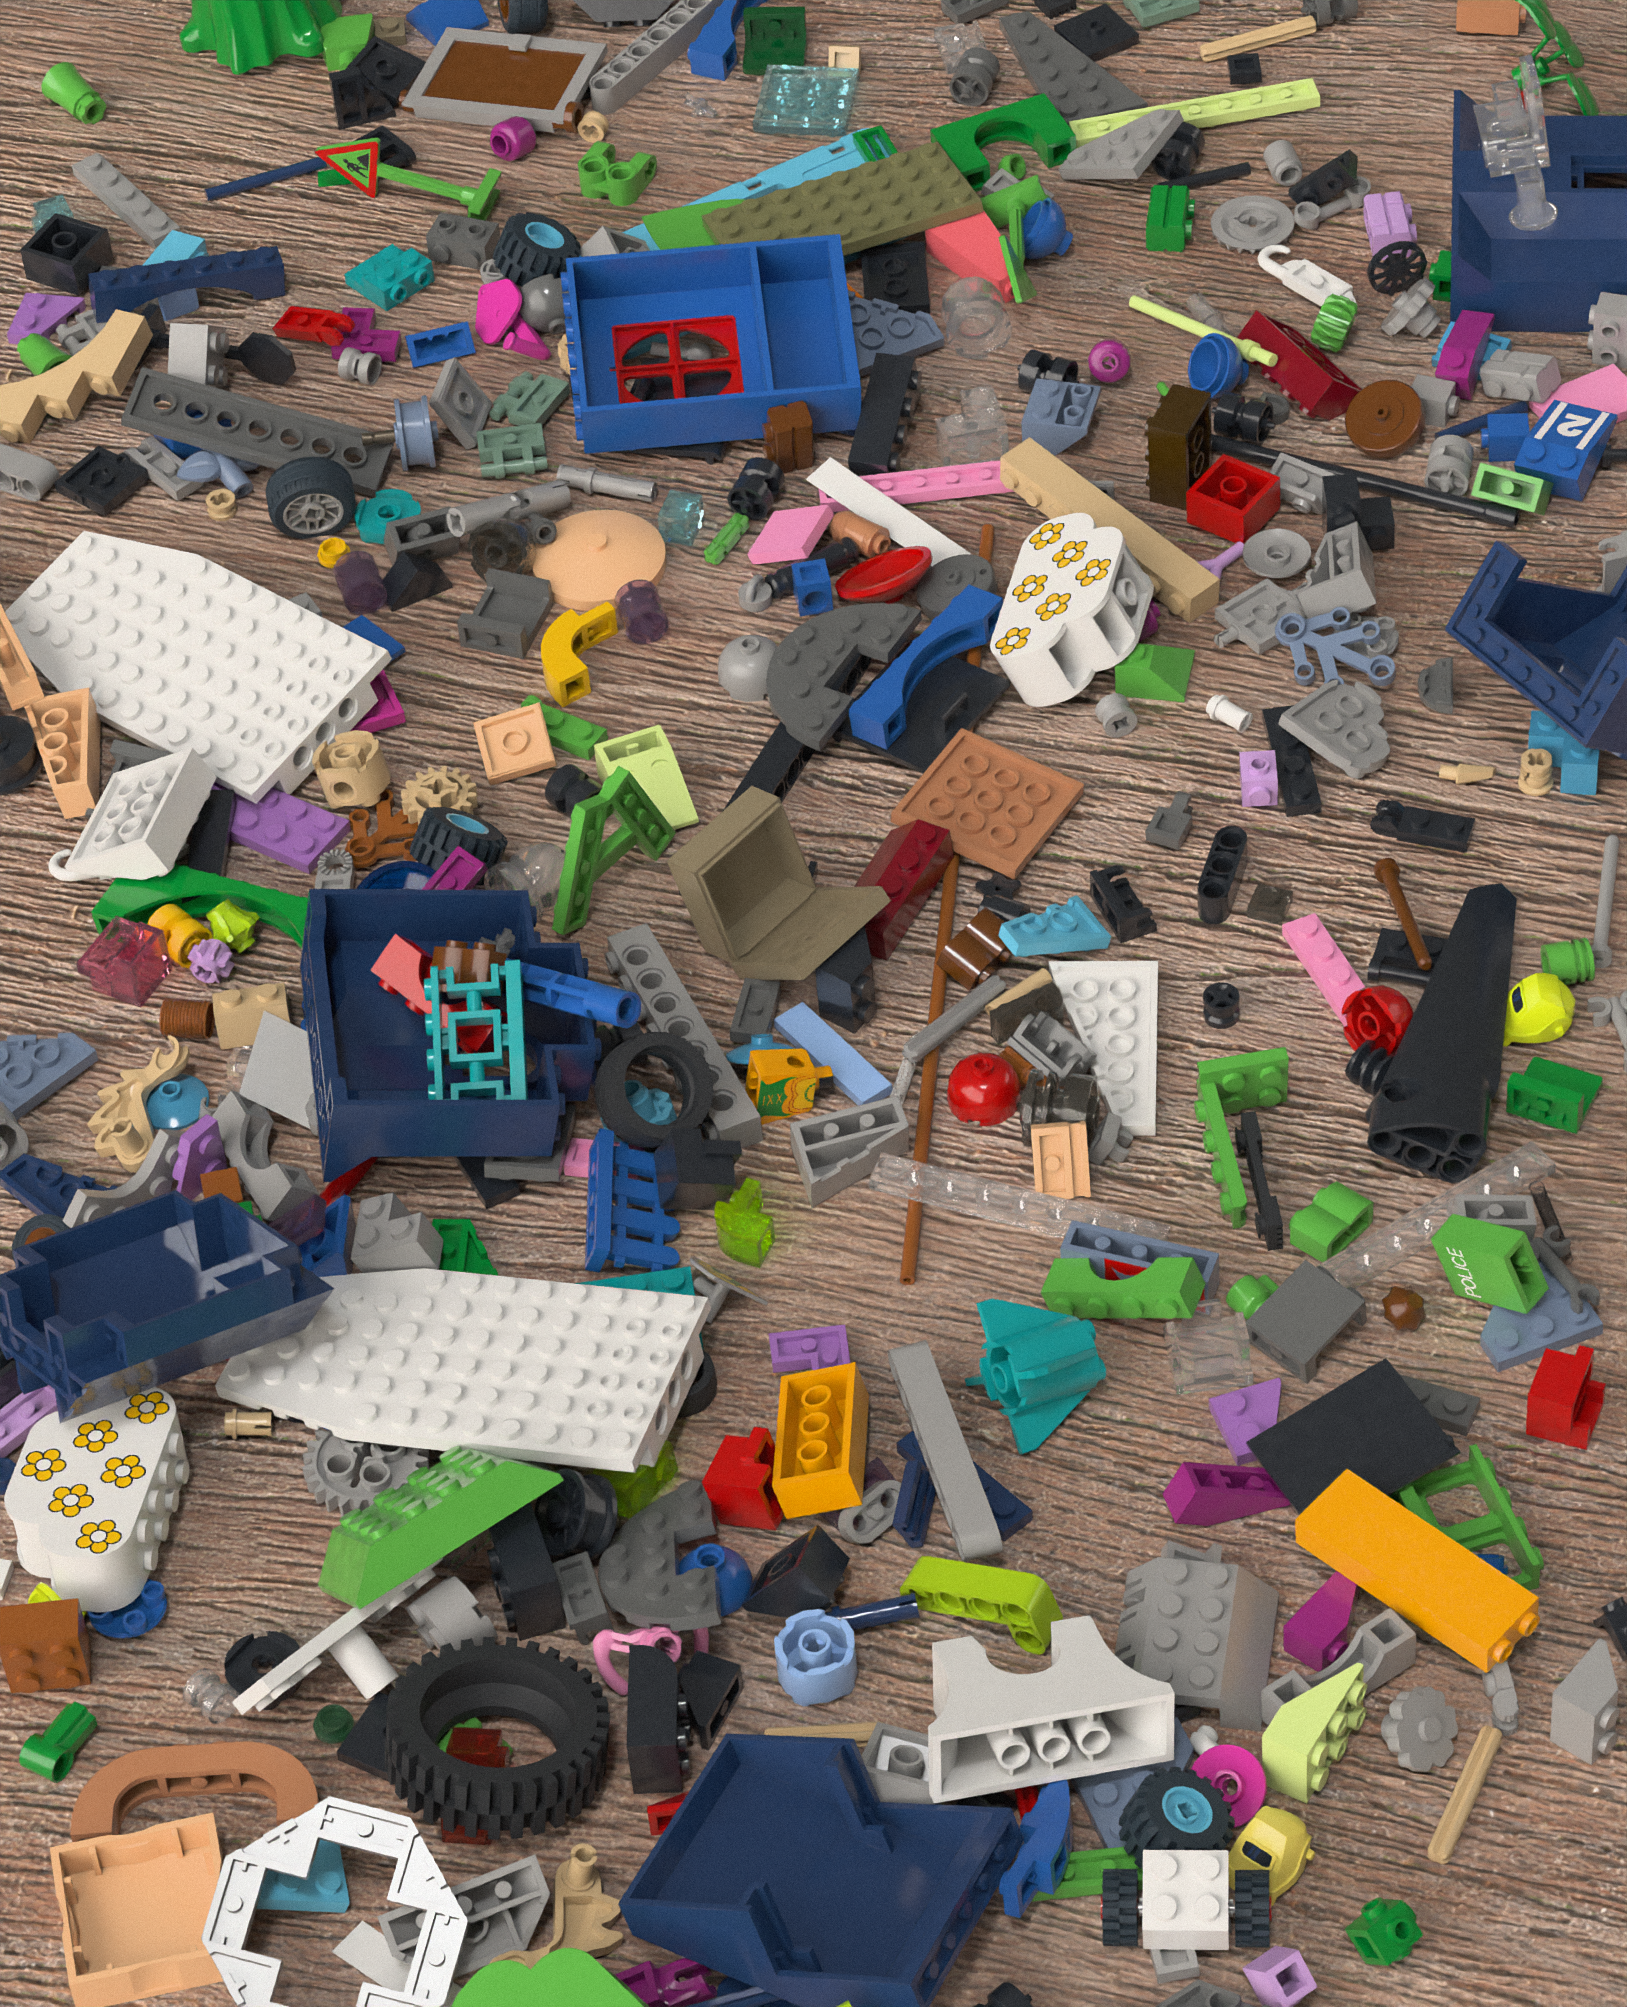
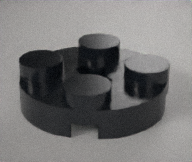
(250, 1653)

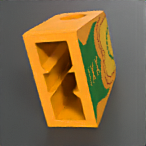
(784, 1082)

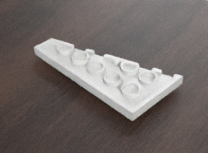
(1117, 1018)

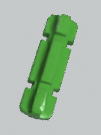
(726, 539)

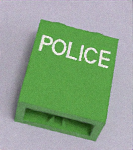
(1490, 1263)

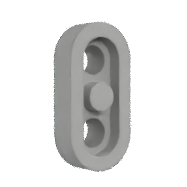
(871, 1515)

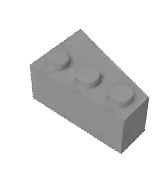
(846, 1145)

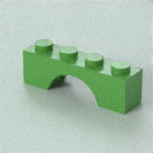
(1163, 1290)

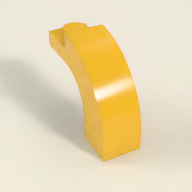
(565, 641)

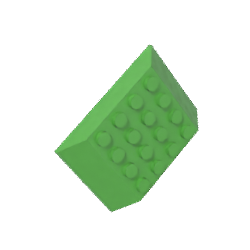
(425, 1521)

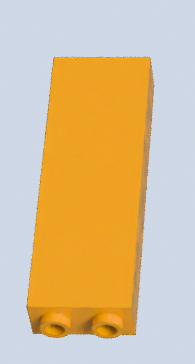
(1417, 1571)

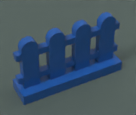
(604, 1216)

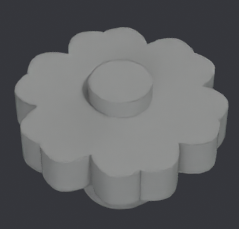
(1412, 311)
(1420, 1729)

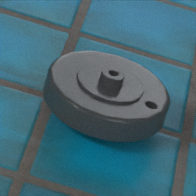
(950, 578)

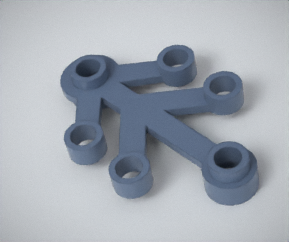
(1332, 646)

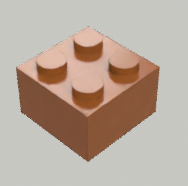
(45, 1646)

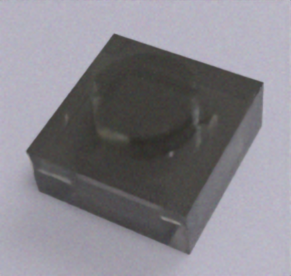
(1269, 904)

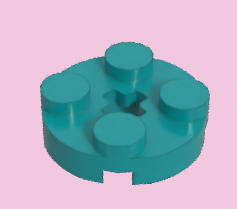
(373, 514)

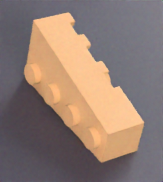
(69, 744)

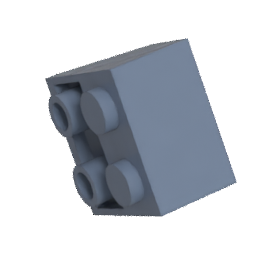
(1059, 413)

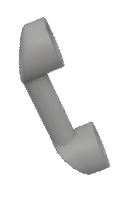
(1309, 214)

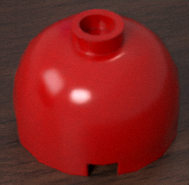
(1376, 1015)
(983, 1089)

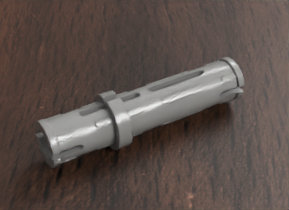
(595, 481)

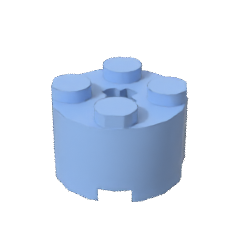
(816, 1657)

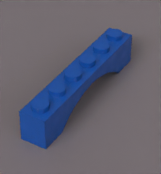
(715, 48)
(964, 624)

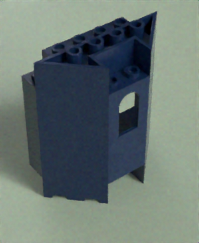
(149, 1298)

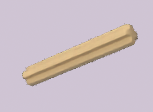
(1258, 38)
(1464, 1795)

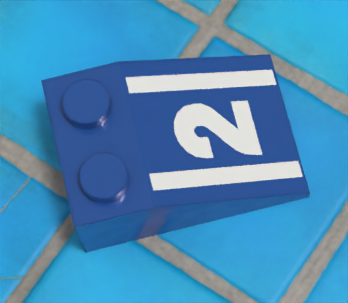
(1566, 447)

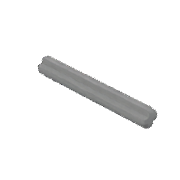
(953, 1019)

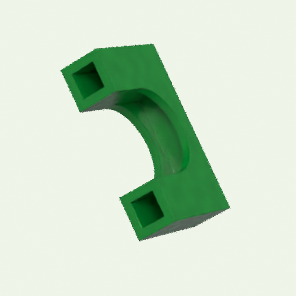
(1026, 121)

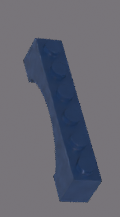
(250, 271)

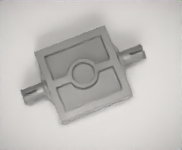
(1254, 615)

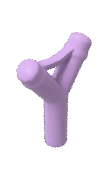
(1223, 560)

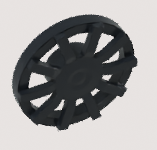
(1396, 267)

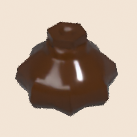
(1403, 1308)

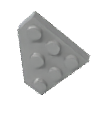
(1123, 151)

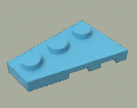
(1055, 931)

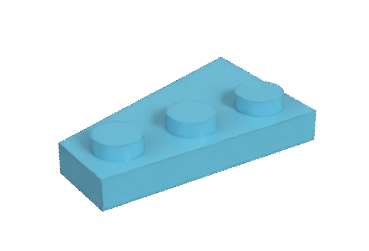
(322, 1892)

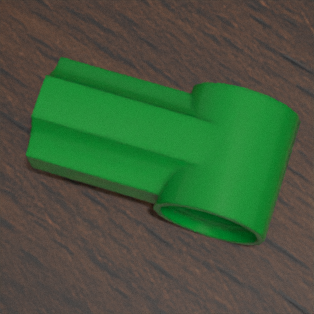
(53, 1751)

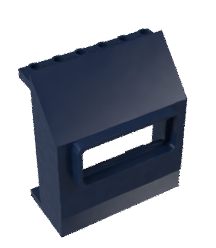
(1552, 646)

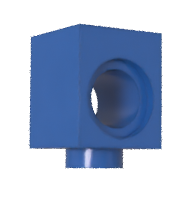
(812, 587)

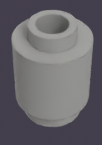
(1283, 162)

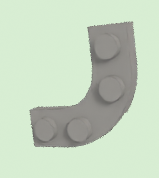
(150, 1181)

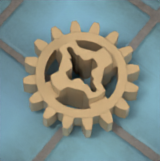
(438, 790)

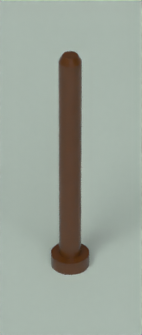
(1387, 872)

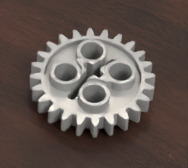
(339, 1465)

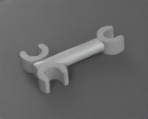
(1612, 1008)

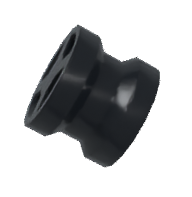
(1221, 1005)

